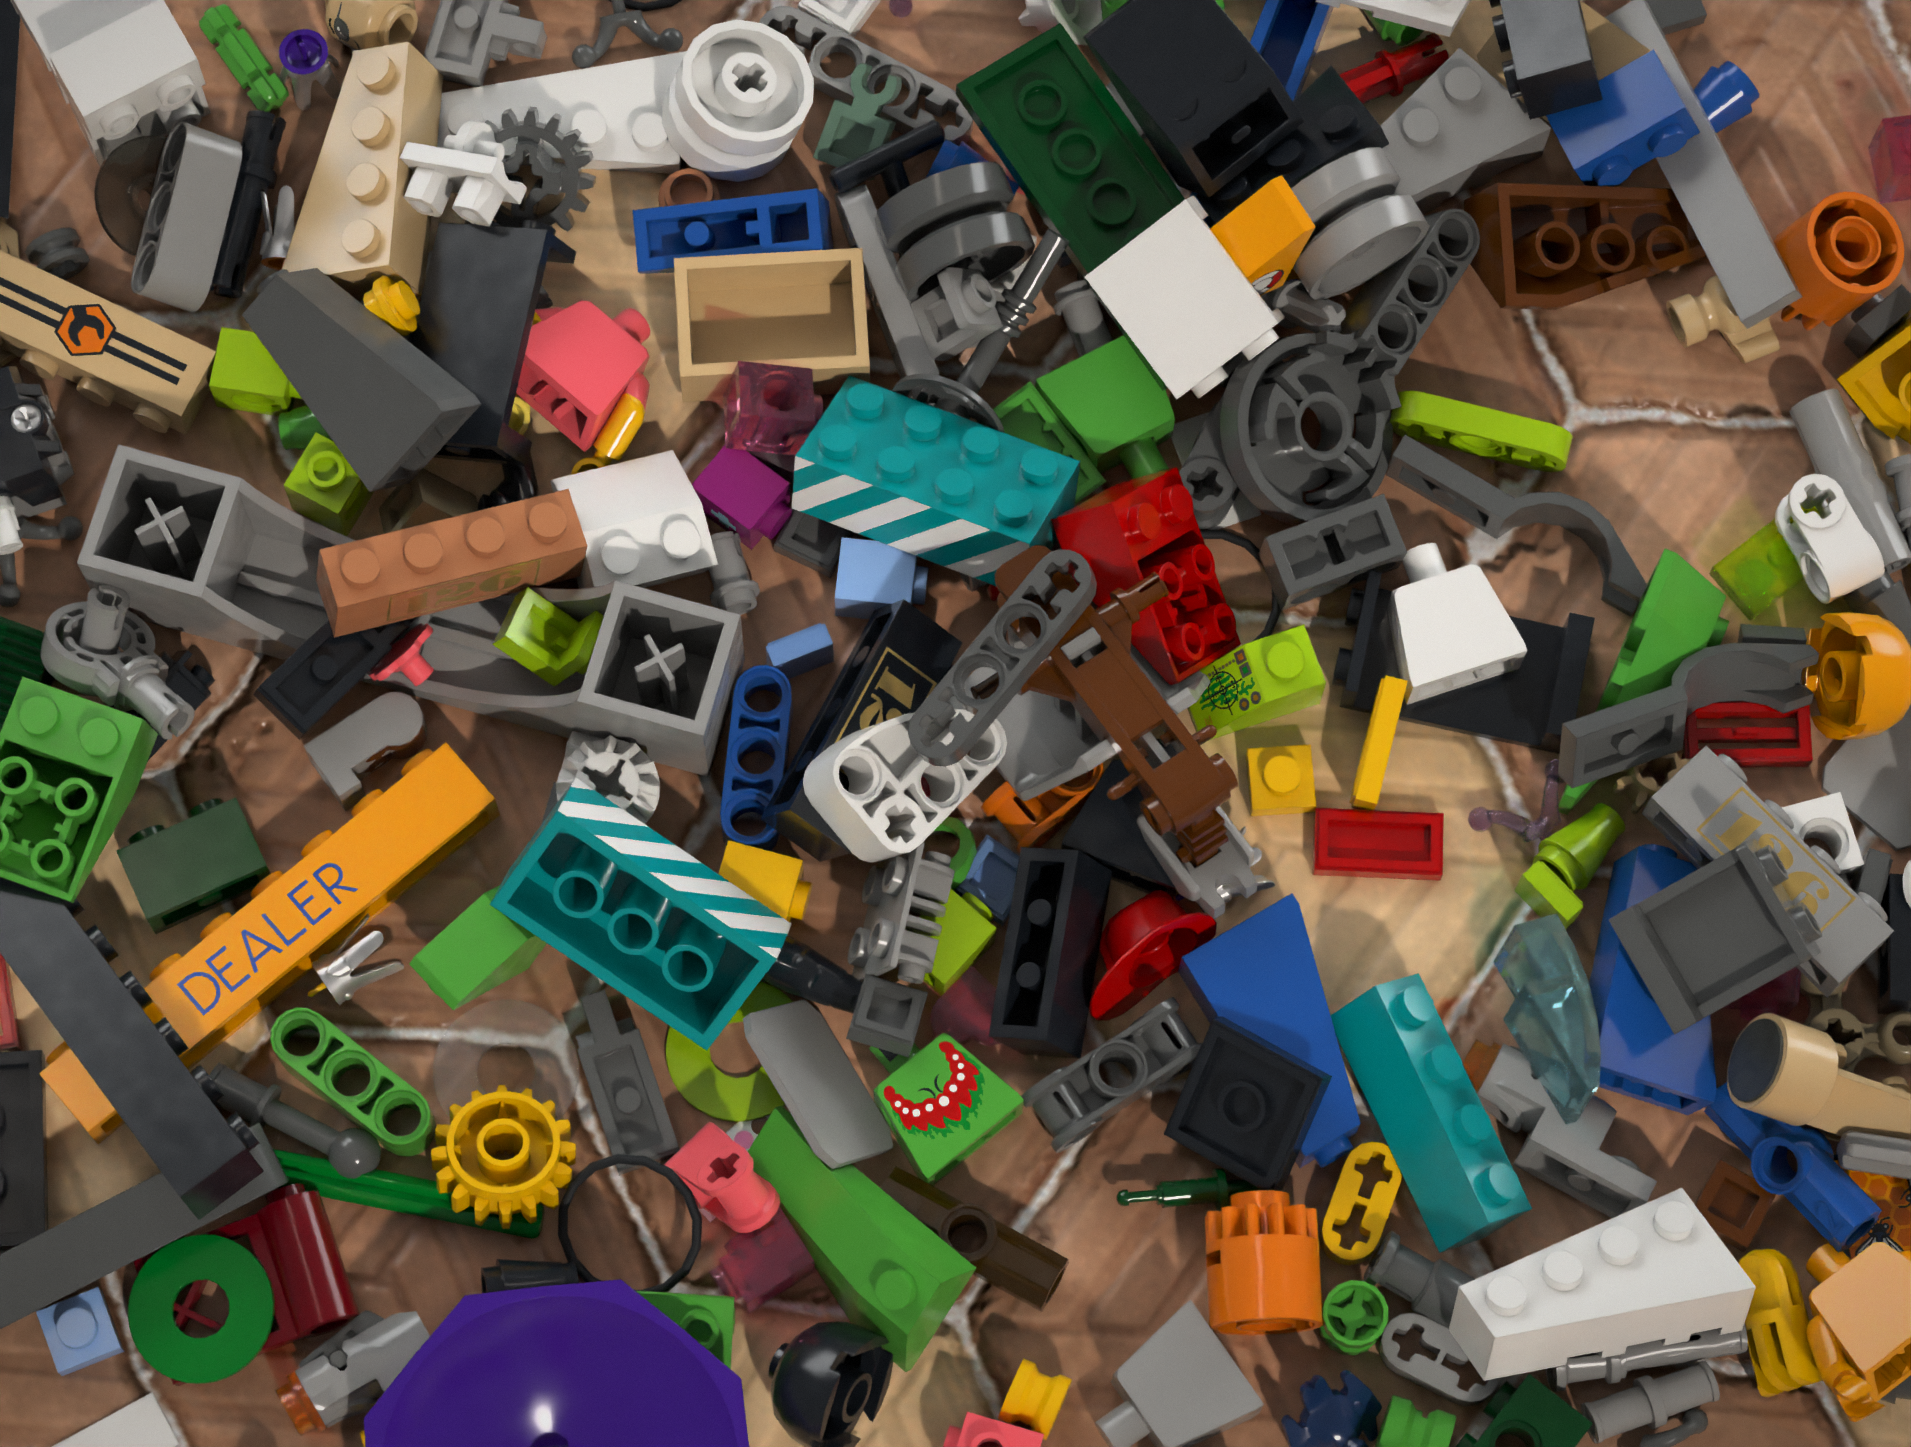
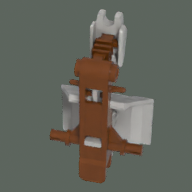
(1104, 700)

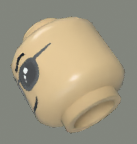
(371, 22)

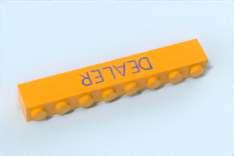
(297, 918)

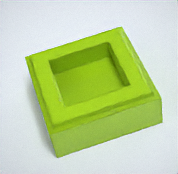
(1548, 894)

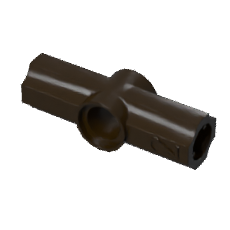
(1007, 1257)

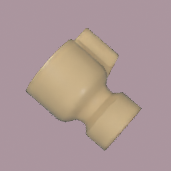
(1712, 310)

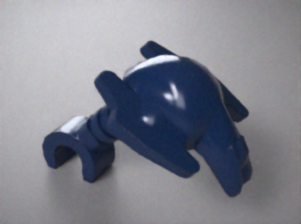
(1333, 1415)

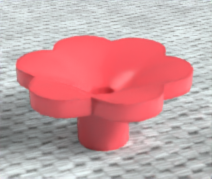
(406, 657)

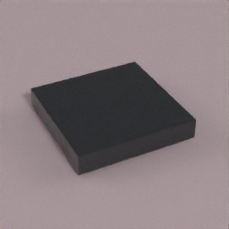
(1247, 1105)

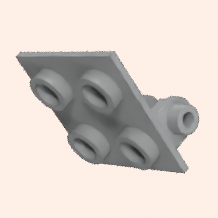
(892, 891)

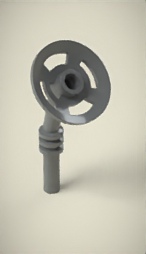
(962, 395)

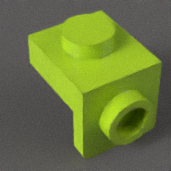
(547, 637)

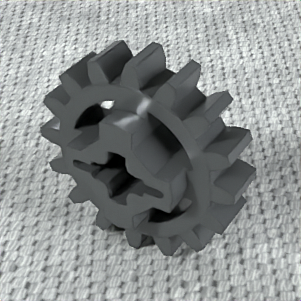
(556, 176)

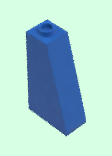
(1270, 985)
(1636, 1042)

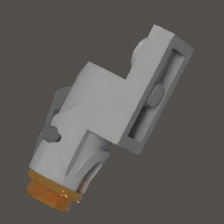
(1552, 1150)
(351, 1369)

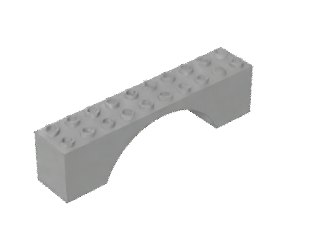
(242, 571)

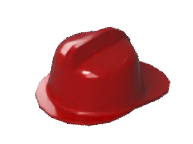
(1143, 949)

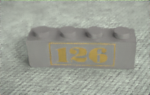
(1712, 811)

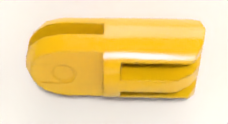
(1777, 1324)

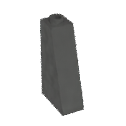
(358, 376)

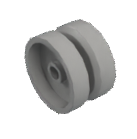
(1356, 221)

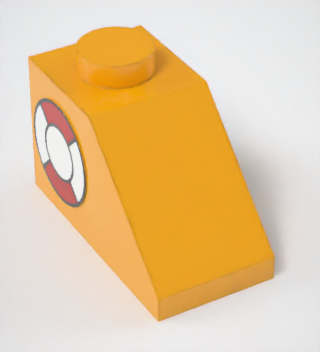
(1266, 234)

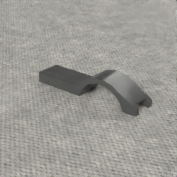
(1499, 512)
(1656, 721)

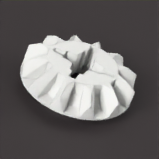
(600, 758)

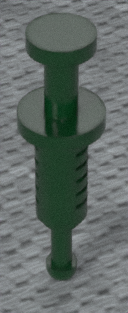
(1191, 1191)

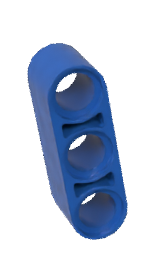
(750, 733)

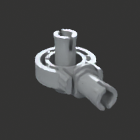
(84, 655)

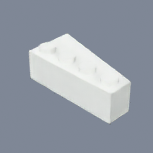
(1604, 1289)

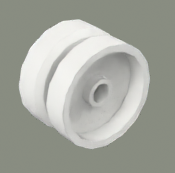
(737, 100)

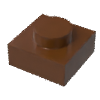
(1733, 1204)

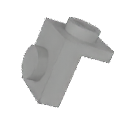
(956, 312)

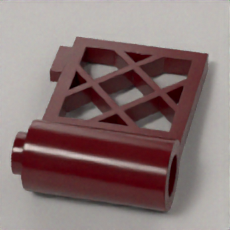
(302, 1263)

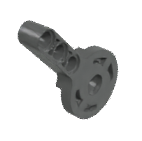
(1339, 379)

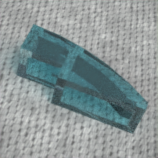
(1552, 1012)

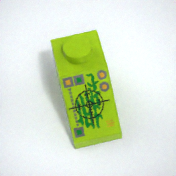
(1260, 683)

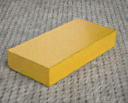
(1377, 743)

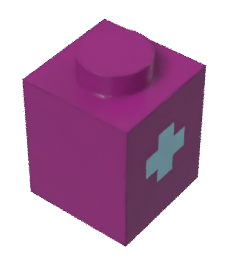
(743, 496)

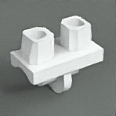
(466, 166)

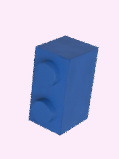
(1632, 124)

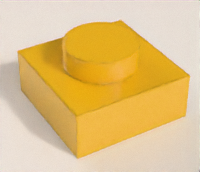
(1280, 780)

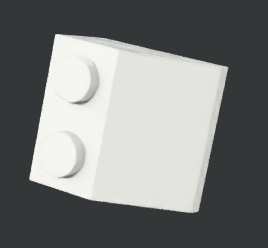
(639, 522)

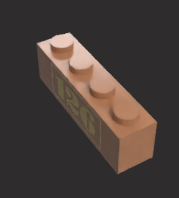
(450, 562)

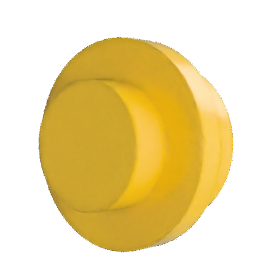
(393, 304)

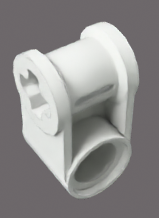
(1829, 547)

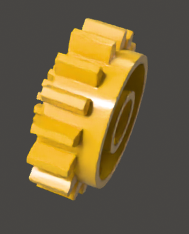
(508, 1186)

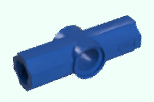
(1818, 1188)

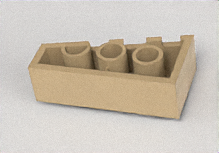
(355, 206)

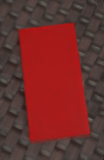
(1378, 844)

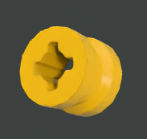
(1034, 1398)

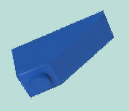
(732, 227)

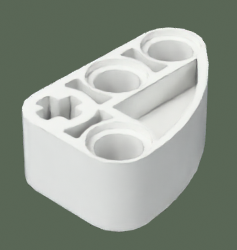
(885, 802)

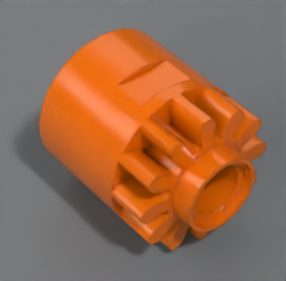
(1839, 257)
(1263, 1266)

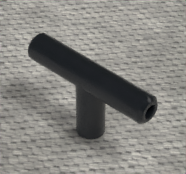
(888, 160)

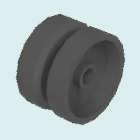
(954, 222)

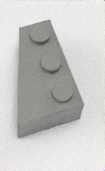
(1459, 133)

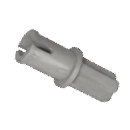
(1303, 310)

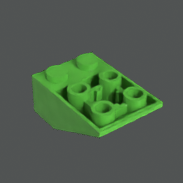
(64, 785)

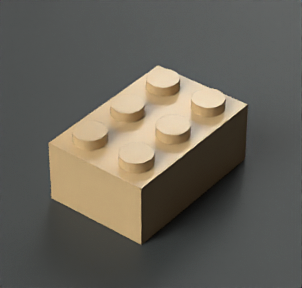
(773, 311)

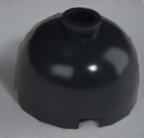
(828, 1382)

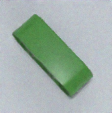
(334, 1057)

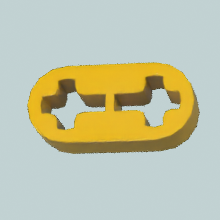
(1346, 1198)

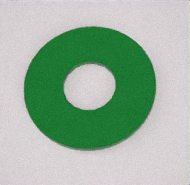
(245, 1328)

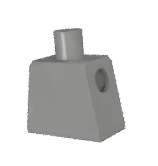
(1178, 1388)

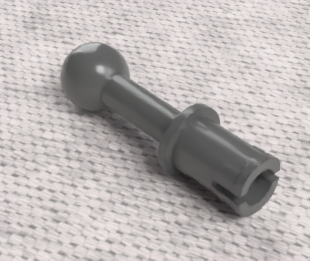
(349, 1151)

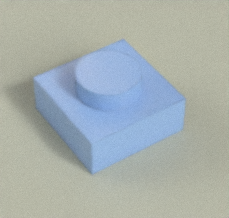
(80, 1331)

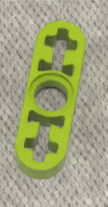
(1481, 431)

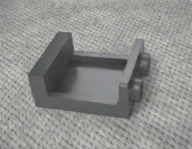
(1717, 934)

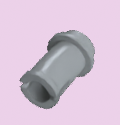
(1082, 316)
(730, 577)

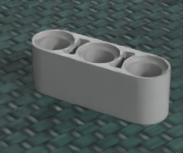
(186, 217)

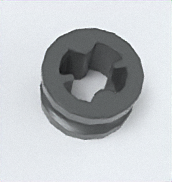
(58, 253)

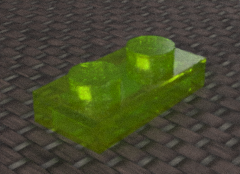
(1759, 570)

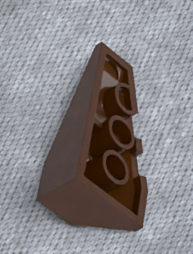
(1575, 241)

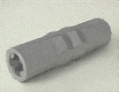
(1839, 454)

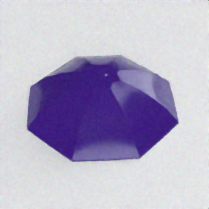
(560, 1372)

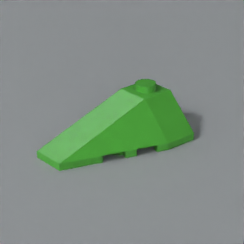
(864, 1244)

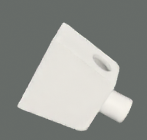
(1449, 627)

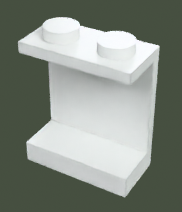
(1185, 301)

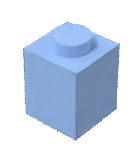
(876, 576)

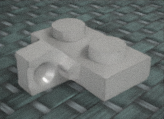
(474, 32)

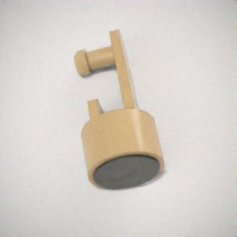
(1799, 1080)

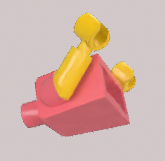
(588, 377)

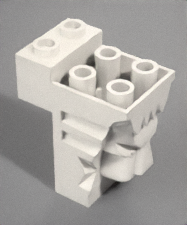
(118, 67)

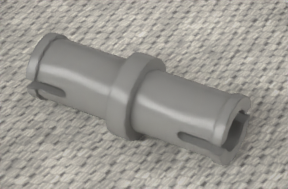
(1651, 1401)

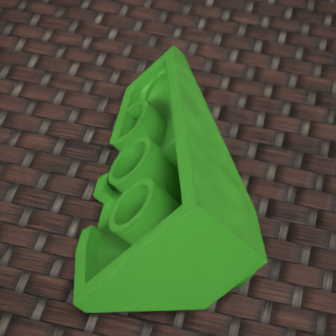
(1670, 624)

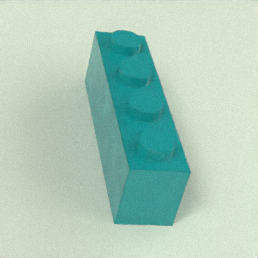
(1429, 1113)

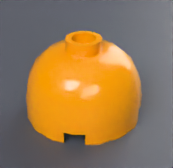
(1859, 675)

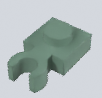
(857, 126)

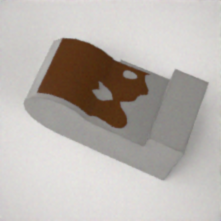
(365, 741)

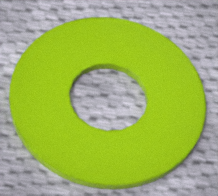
(709, 1088)

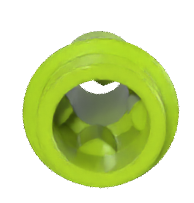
(1581, 846)

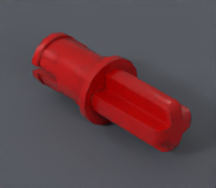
(1396, 69)

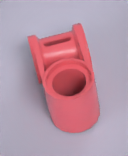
(724, 1180)

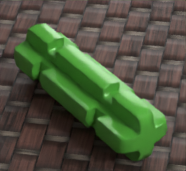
(243, 58)

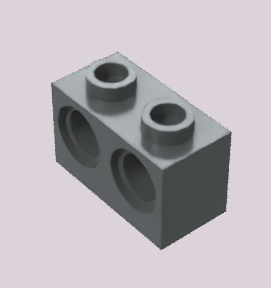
(1332, 552)

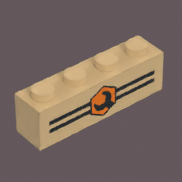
(101, 347)

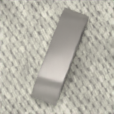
(1425, 1371)

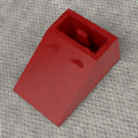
(1145, 530)

